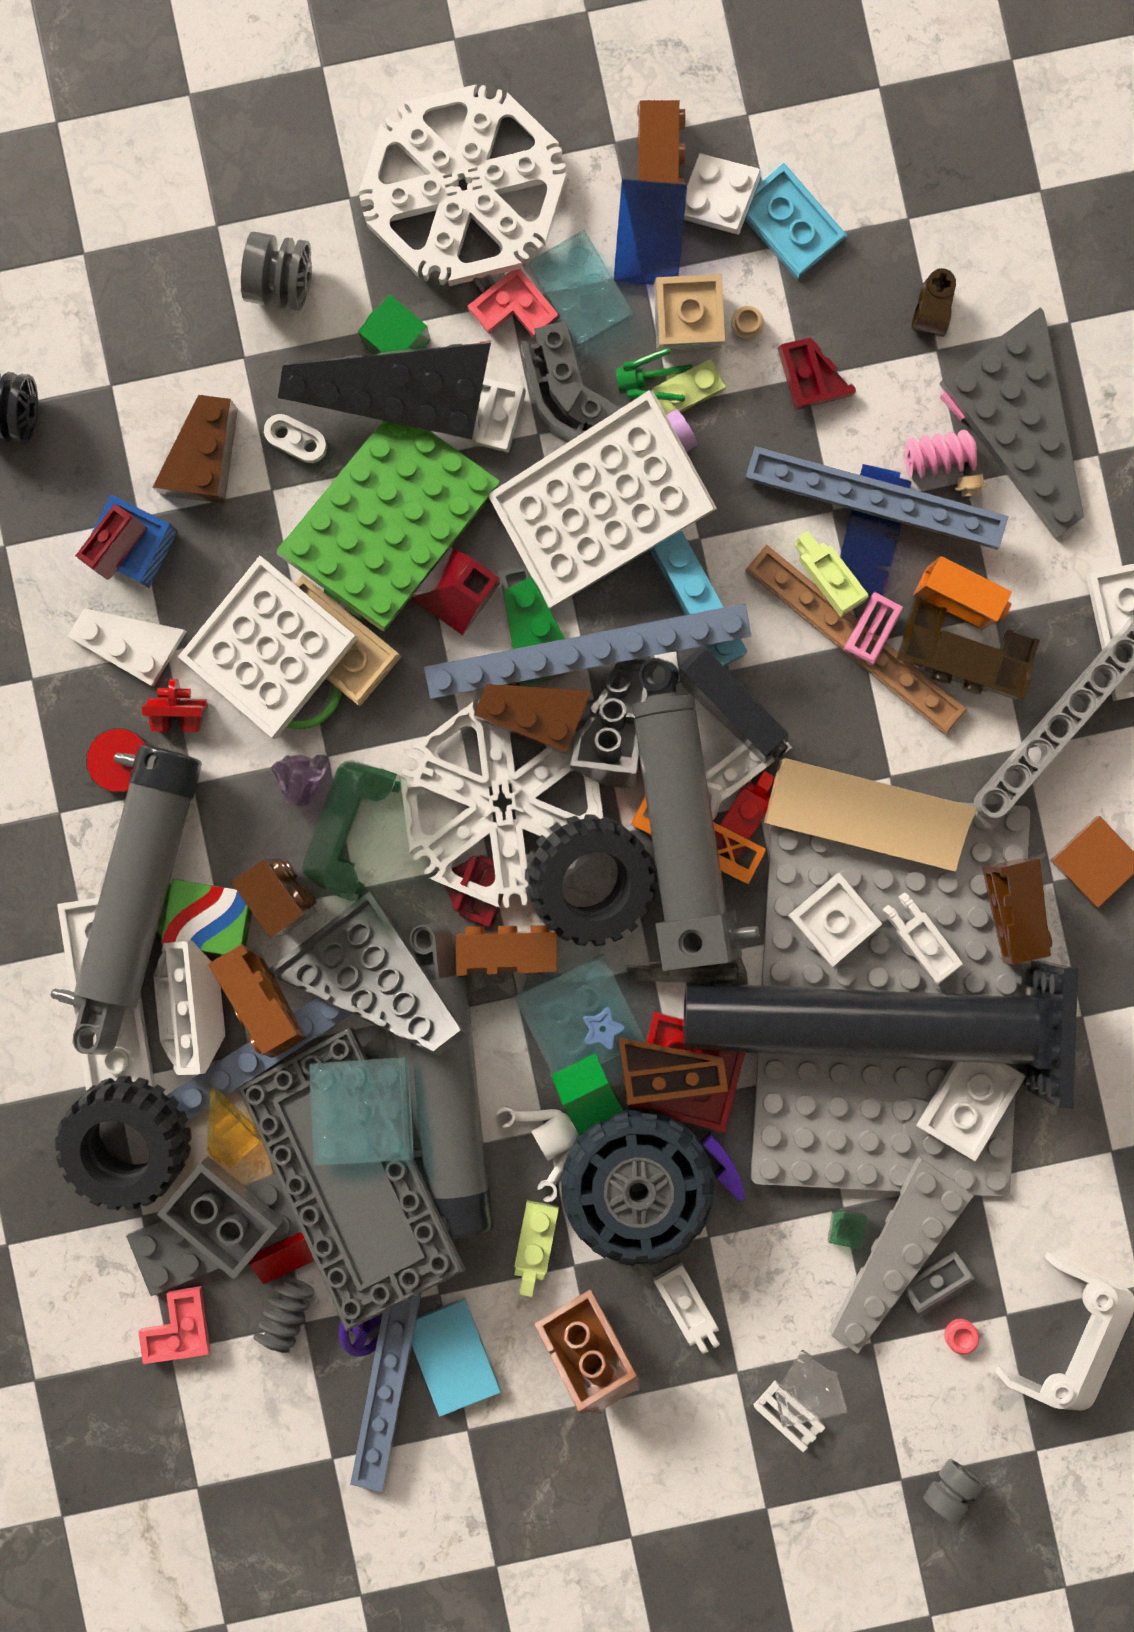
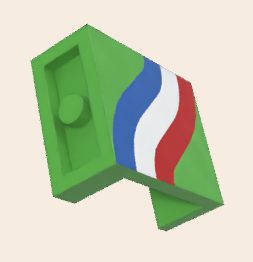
(205, 914)

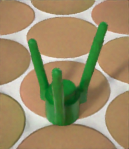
(631, 378)

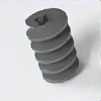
(285, 1315)

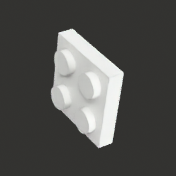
(720, 193)
(834, 920)

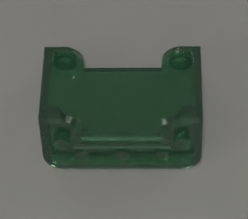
(323, 858)

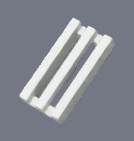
(809, 1435)

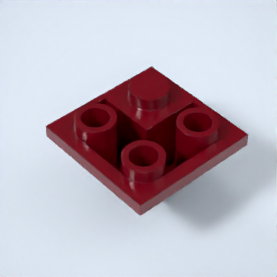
(457, 590)

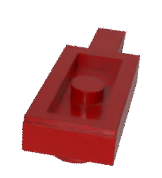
(746, 812)

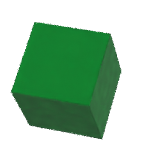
(393, 328)
(586, 1093)

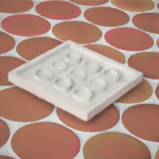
(268, 647)

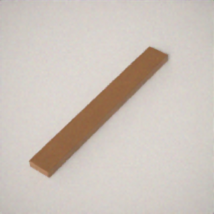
(811, 605)

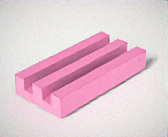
(860, 652)

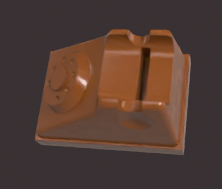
(588, 1354)

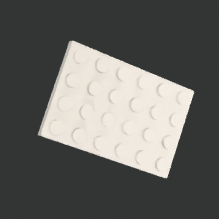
(602, 500)

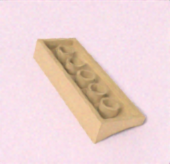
(868, 814)

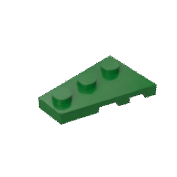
(529, 620)

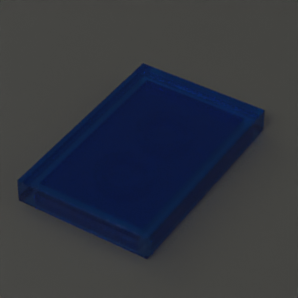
(649, 230)

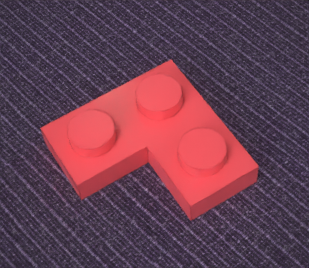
(511, 296)
(186, 1334)

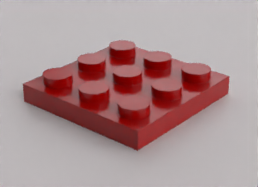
(702, 1110)

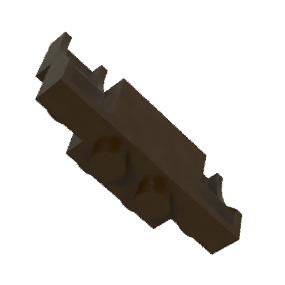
(965, 660)

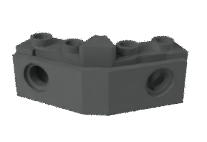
(563, 382)

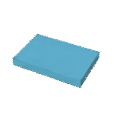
(792, 222)
(453, 1358)

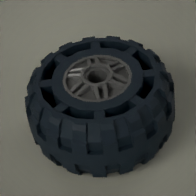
(630, 1150)

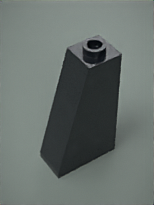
(733, 705)

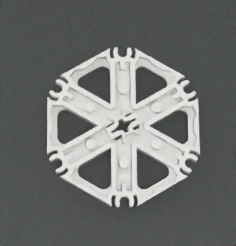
(441, 191)
(477, 820)

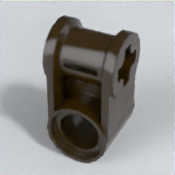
(934, 307)

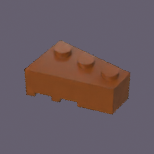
(506, 950)

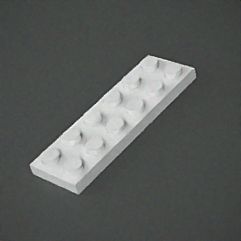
(131, 1051)

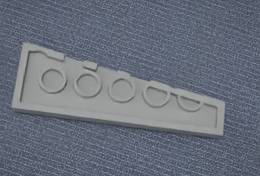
(912, 1231)

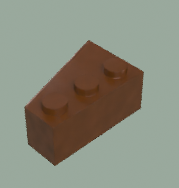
(534, 713)
(1018, 909)
(668, 1073)

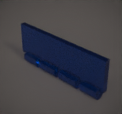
(865, 538)

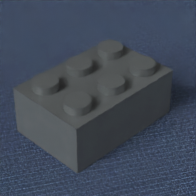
(220, 1217)

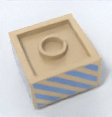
(689, 312)

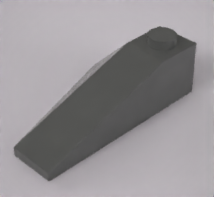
(608, 741)

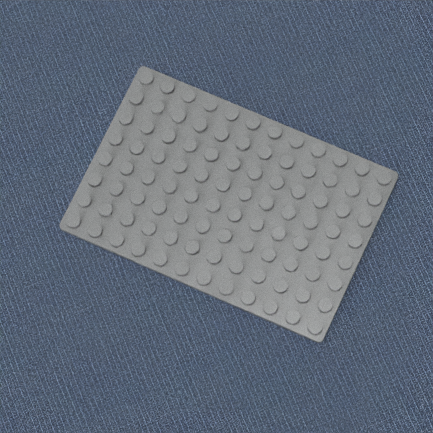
(845, 1116)

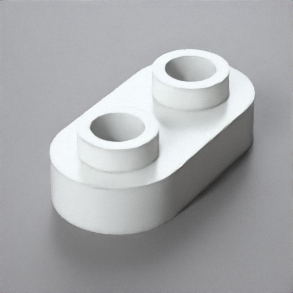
(296, 439)

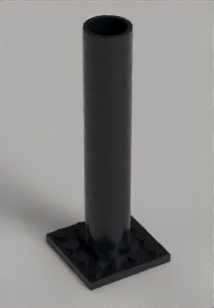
(900, 1025)

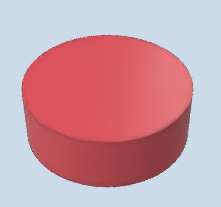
(961, 1336)

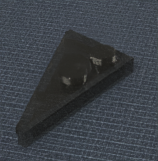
(724, 973)

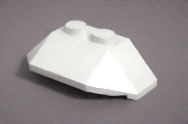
(188, 1007)

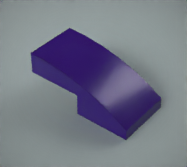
(726, 1173)

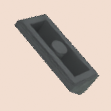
(939, 1284)

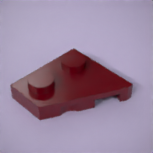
(811, 375)

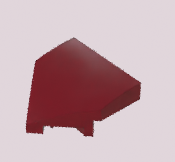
(467, 905)

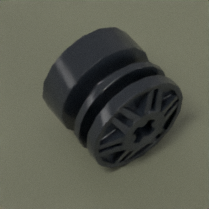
(18, 407)

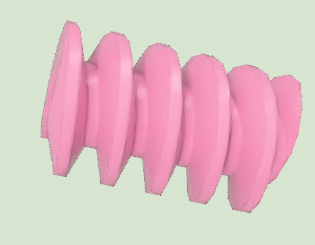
(940, 452)

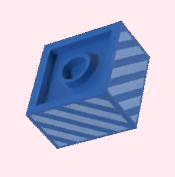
(151, 549)

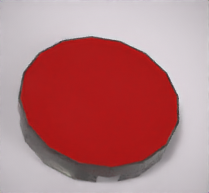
(101, 762)

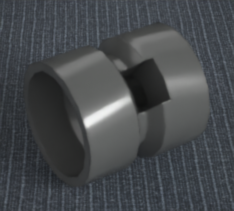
(953, 1491)

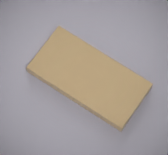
(365, 661)

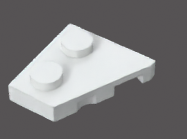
(498, 414)

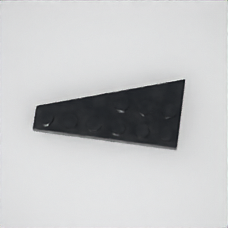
(408, 387)

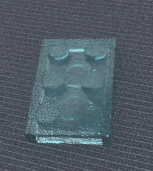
(580, 288)

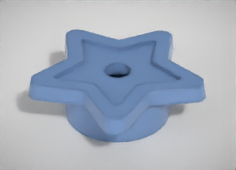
(603, 1019)

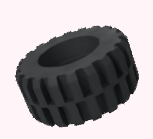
(619, 908)
(99, 1173)

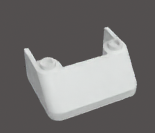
(1111, 1313)

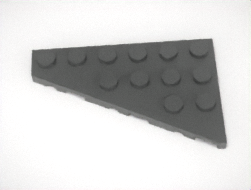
(1018, 414)
(372, 974)

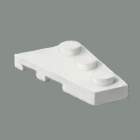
(129, 643)

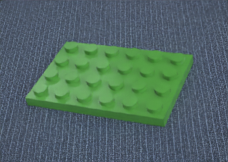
(388, 520)

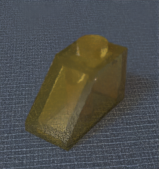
(228, 1130)

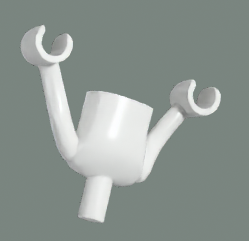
(553, 1138)

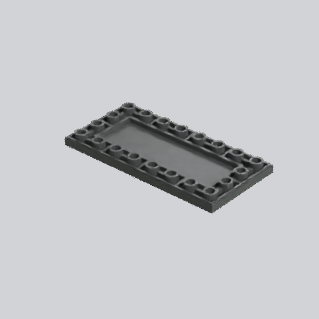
(363, 1222)

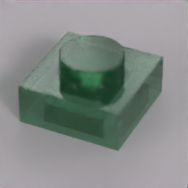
(847, 1228)

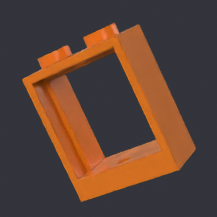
(963, 593)

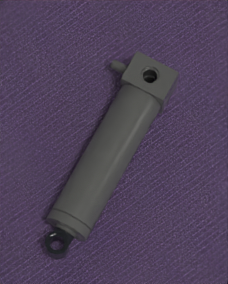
(683, 828)

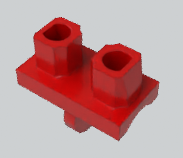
(171, 703)

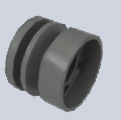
(281, 271)

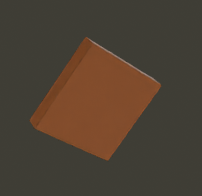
(1096, 861)

